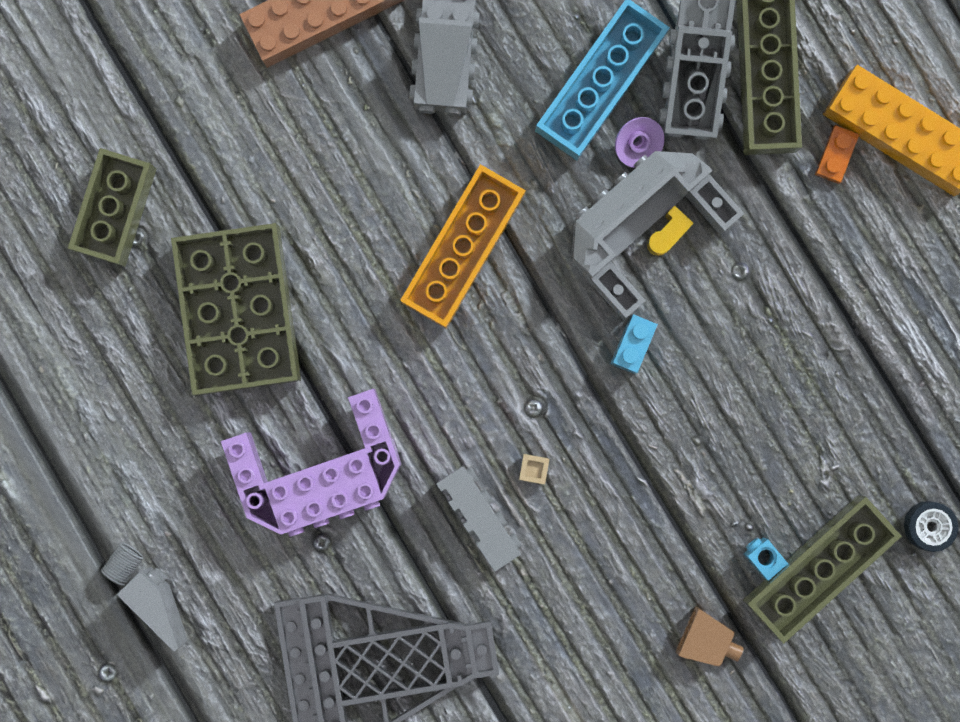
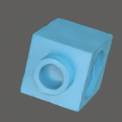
(773, 565)

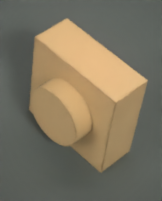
(534, 469)

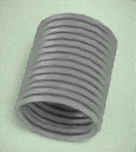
(122, 564)

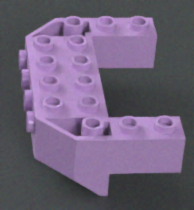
(323, 489)

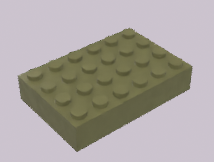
(235, 309)

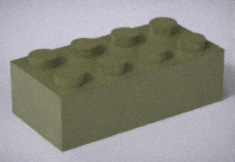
(112, 207)

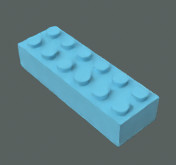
(601, 79)

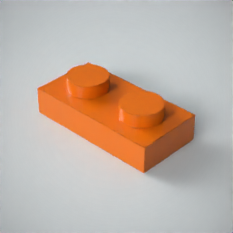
(837, 154)

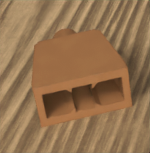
(707, 640)

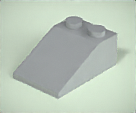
(154, 603)

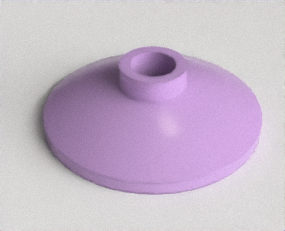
(650, 140)

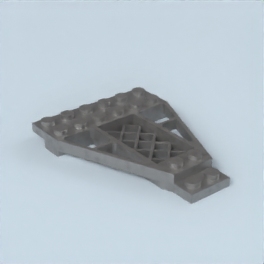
(313, 663)

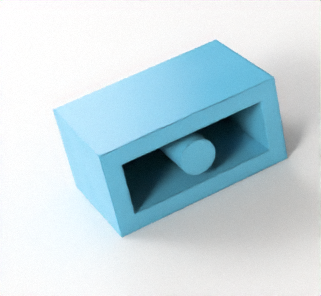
(634, 344)

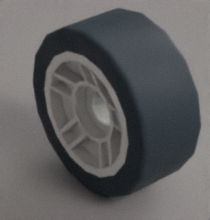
(943, 532)

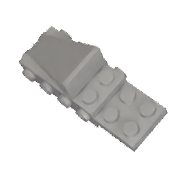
(444, 56)
(698, 69)

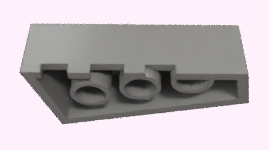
(479, 518)

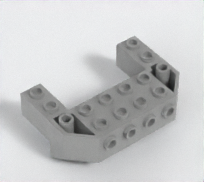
(633, 208)

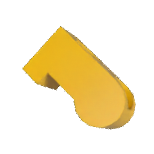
(663, 240)

